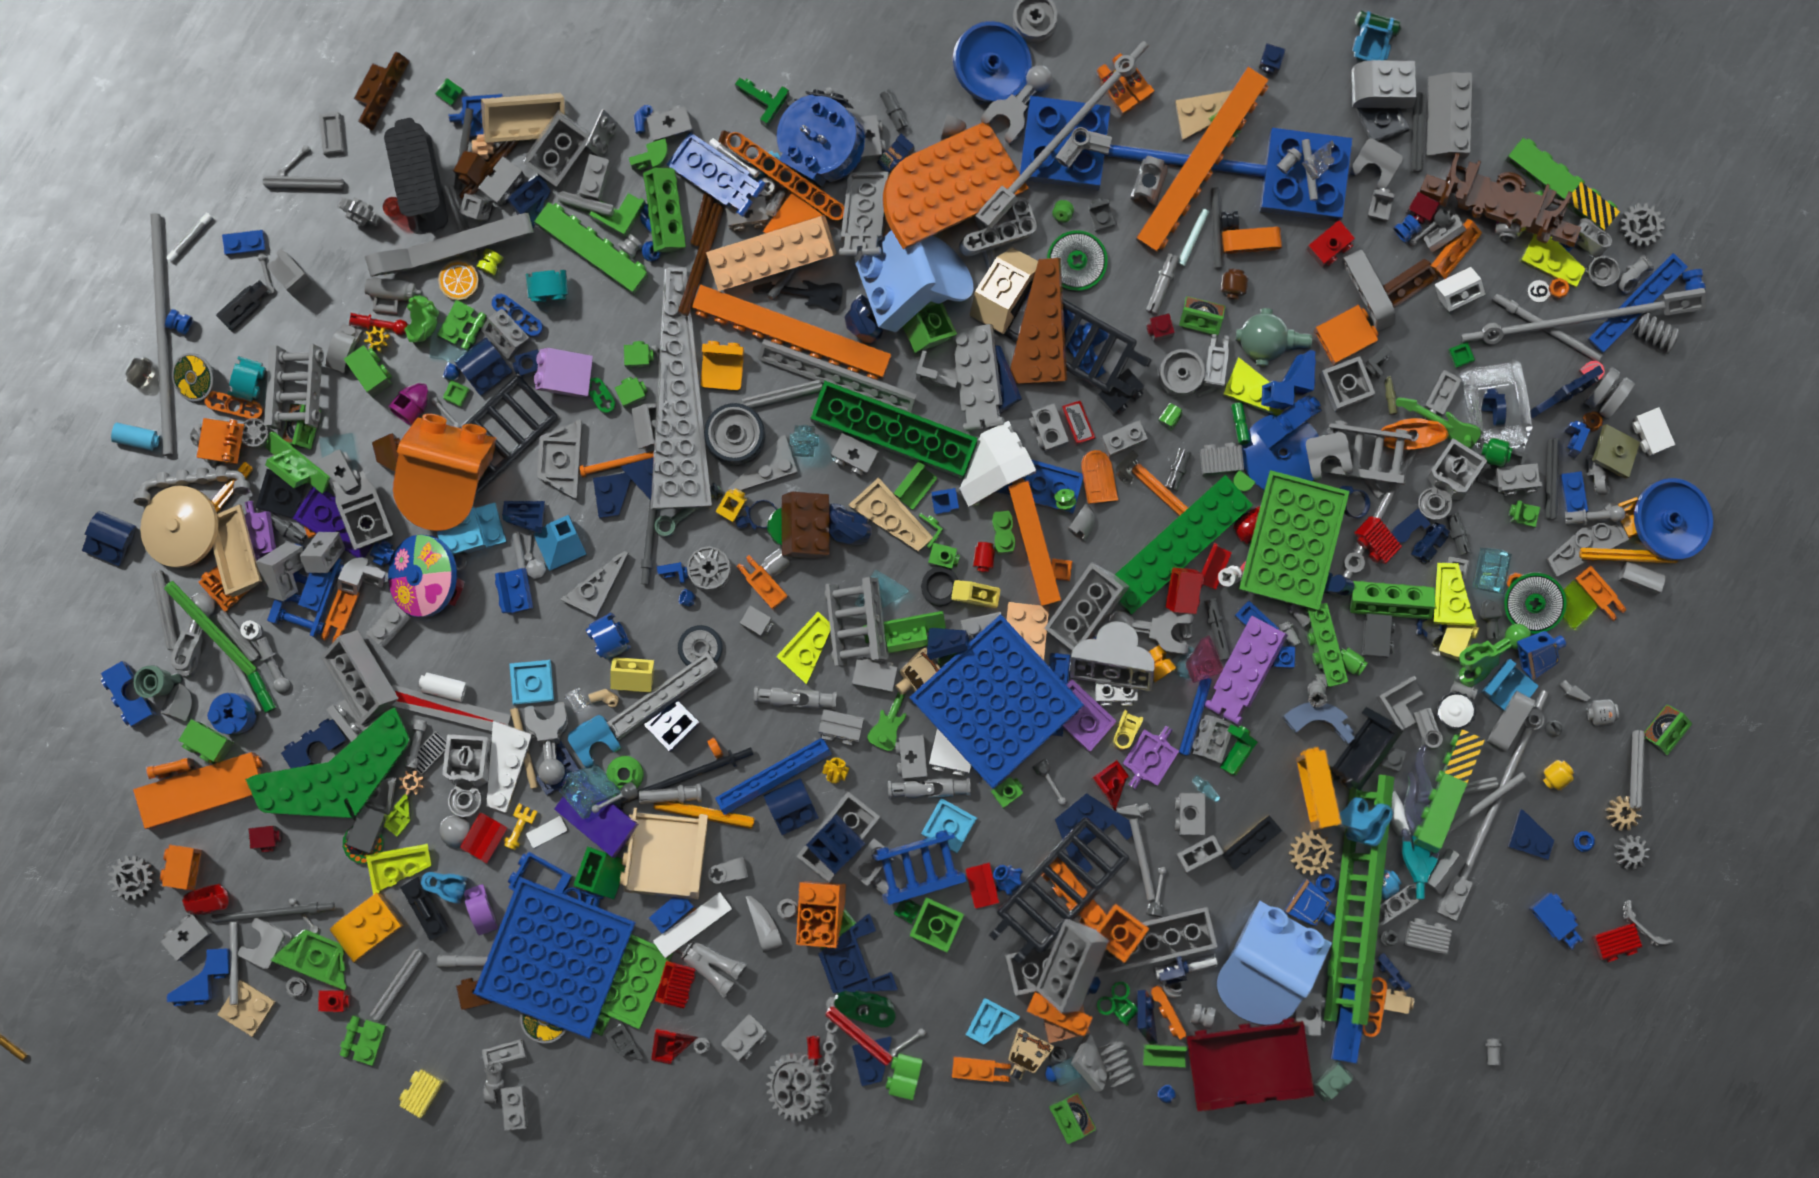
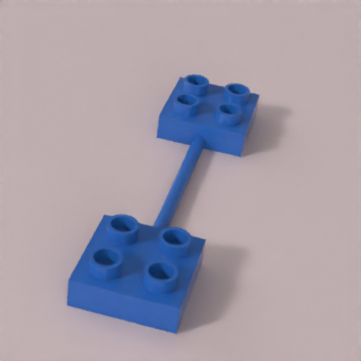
(1280, 192)

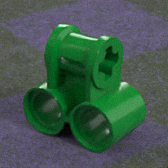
(1119, 1005)

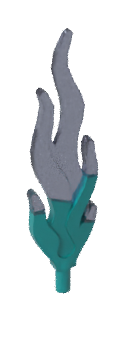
(1417, 859)

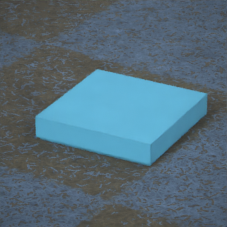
(531, 682)
(950, 818)

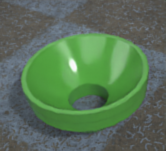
(635, 768)

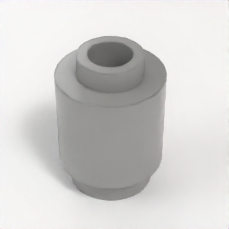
(776, 563)

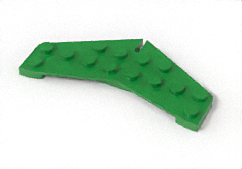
(348, 776)

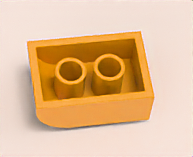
(366, 927)

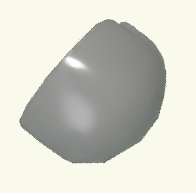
(1604, 271)
(454, 830)

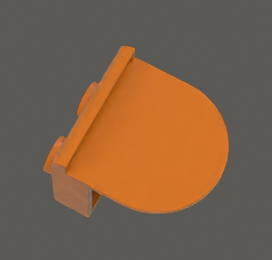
(440, 471)

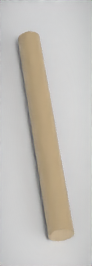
(527, 762)

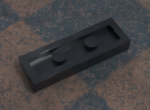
(1251, 842)

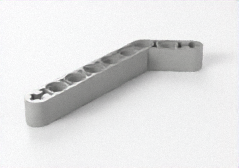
(449, 246)

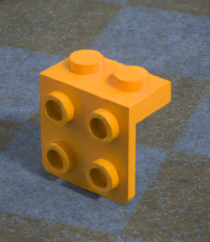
(722, 366)

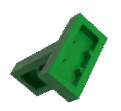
(764, 98)

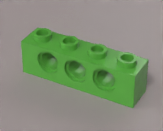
(664, 209)
(1392, 600)

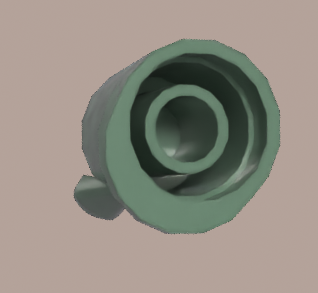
(154, 682)

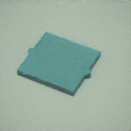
(443, 349)
(343, 442)

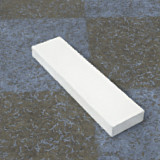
(692, 925)

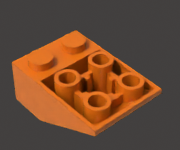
(820, 913)

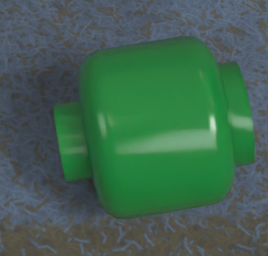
(1497, 452)

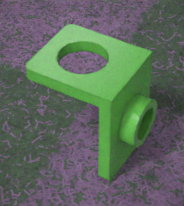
(934, 524)

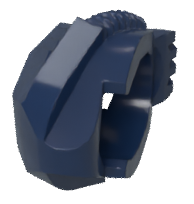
(862, 322)
(848, 526)

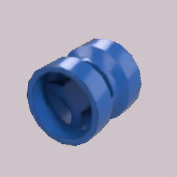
(1407, 228)
(1693, 279)
(178, 321)

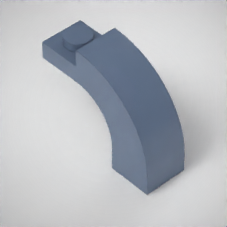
(1329, 714)

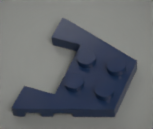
(1569, 391)
(1100, 815)
(846, 965)

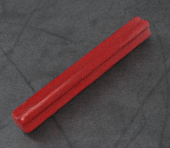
(858, 1035)

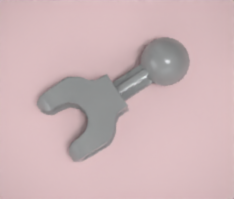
(1014, 107)
(1159, 629)
(190, 642)
(548, 735)

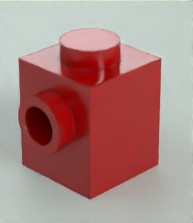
(333, 1000)

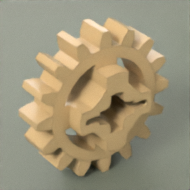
(1315, 862)

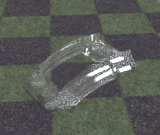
(1495, 376)

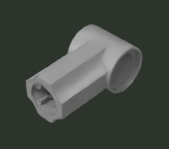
(1427, 726)

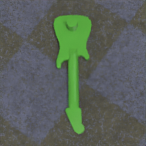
(1462, 432)
(885, 731)

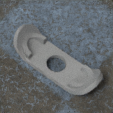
(1630, 915)

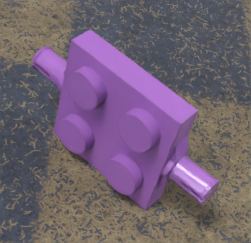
(260, 530)
(1150, 757)

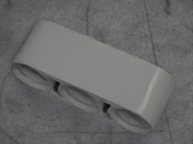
(1511, 721)
(1404, 901)

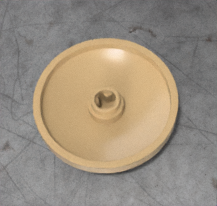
(179, 526)

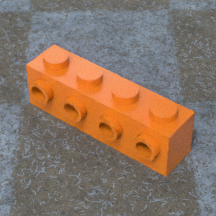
(1092, 914)

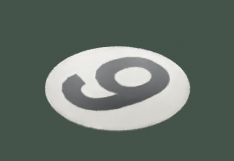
(1538, 291)

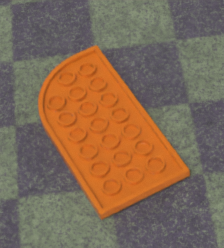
(946, 184)

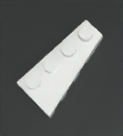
(506, 761)

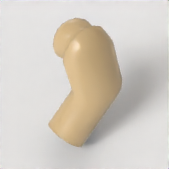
(606, 696)

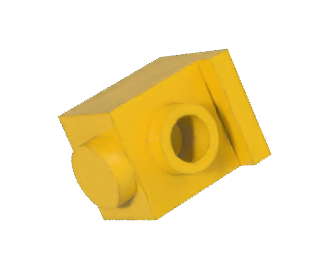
(729, 511)

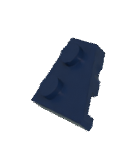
(641, 474)
(525, 514)
(1396, 979)
(1146, 1019)

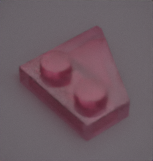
(1204, 661)

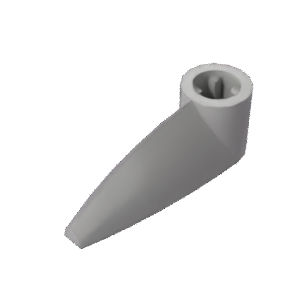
(764, 925)

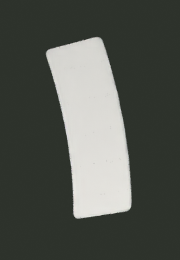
(546, 832)

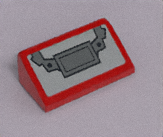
(1078, 422)

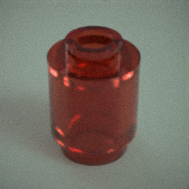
(392, 214)

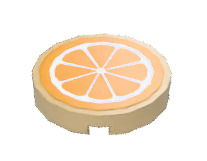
(458, 280)

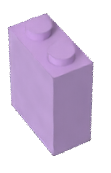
(563, 372)

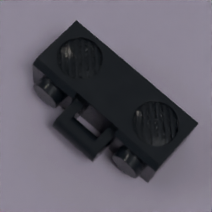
(425, 909)

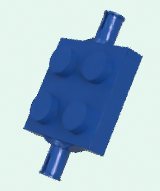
(472, 102)

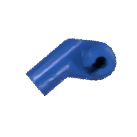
(640, 117)
(644, 218)

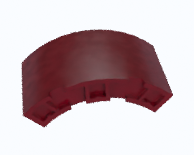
(1250, 1065)

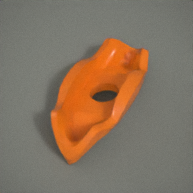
(1429, 433)

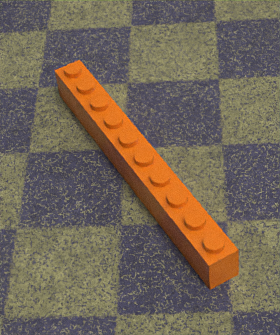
(1202, 159)
(791, 332)

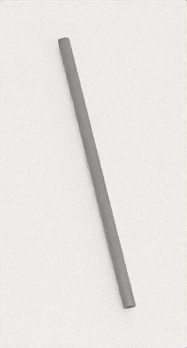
(162, 346)

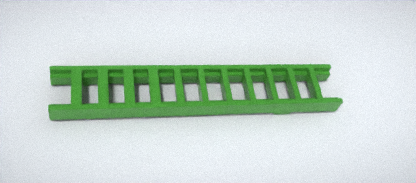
(1370, 919)

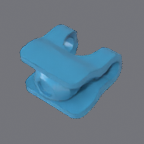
(589, 733)
(1364, 825)
(448, 886)

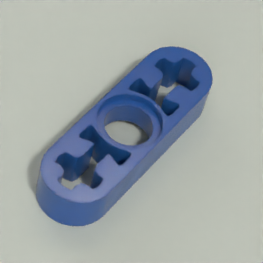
(508, 301)

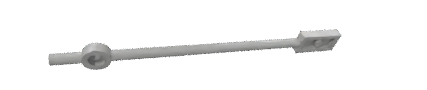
(1005, 198)
(1672, 304)
(1437, 403)
(1459, 887)

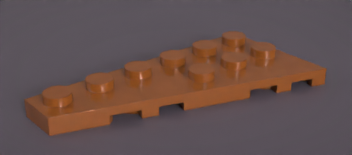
(1041, 340)

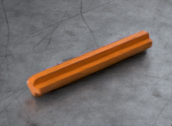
(1159, 489)

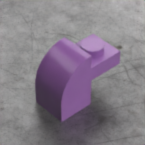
(480, 910)

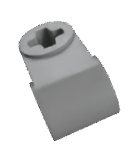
(1593, 238)
(732, 871)

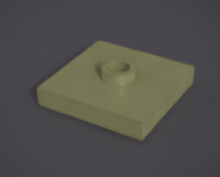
(1616, 451)

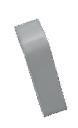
(1014, 226)
(1370, 289)

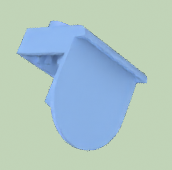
(909, 278)
(1271, 966)

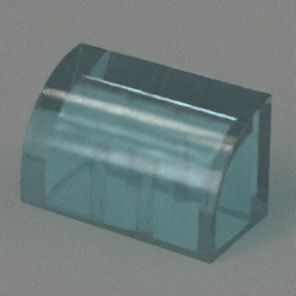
(1492, 570)

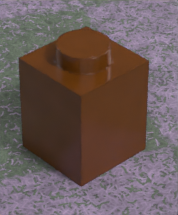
(470, 168)

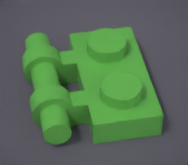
(456, 322)
(368, 1042)

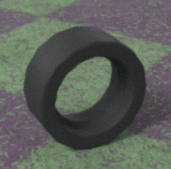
(925, 582)

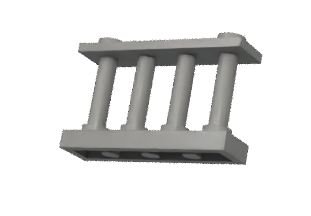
(275, 385)
(1374, 473)
(874, 627)

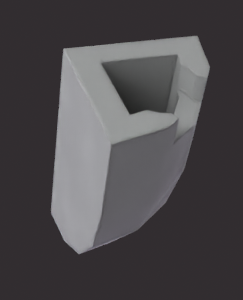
(952, 127)
(1083, 523)
(178, 703)

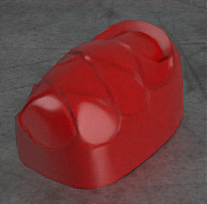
(1245, 525)
(206, 900)

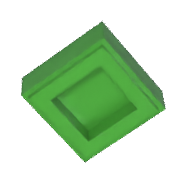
(456, 393)

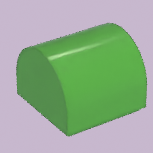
(1171, 416)
(1243, 482)

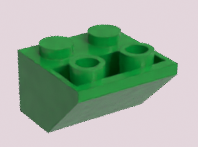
(600, 873)

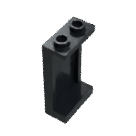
(1366, 750)

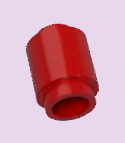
(984, 556)

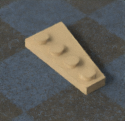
(891, 515)

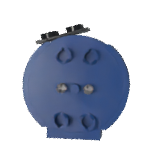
(820, 137)

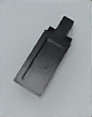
(242, 305)

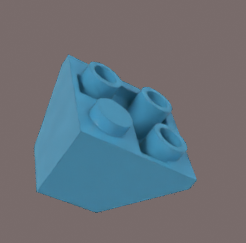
(559, 543)

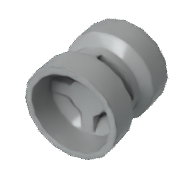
(1202, 1016)

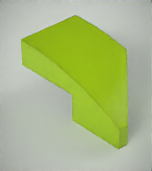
(399, 817)

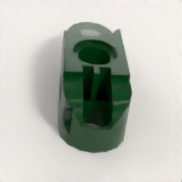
(848, 1004)

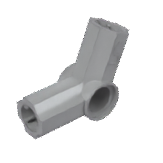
(1072, 149)

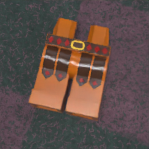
(1127, 90)

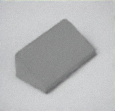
(508, 1055)

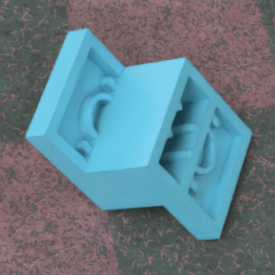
(477, 532)

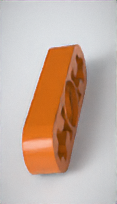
(218, 407)

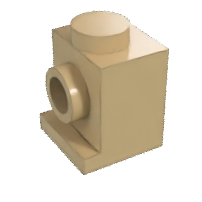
(1398, 1002)

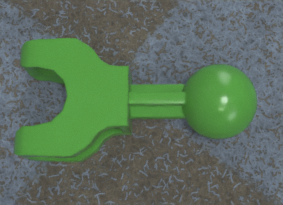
(1486, 656)

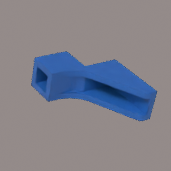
(1298, 380)
(1289, 420)
(200, 987)

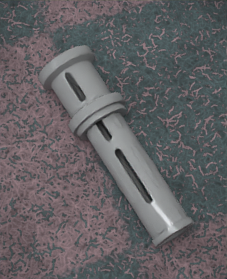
(676, 794)

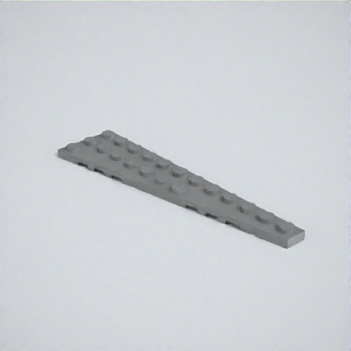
(679, 446)

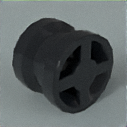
(1229, 220)

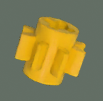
(376, 333)
(835, 770)

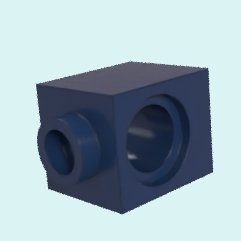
(520, 359)

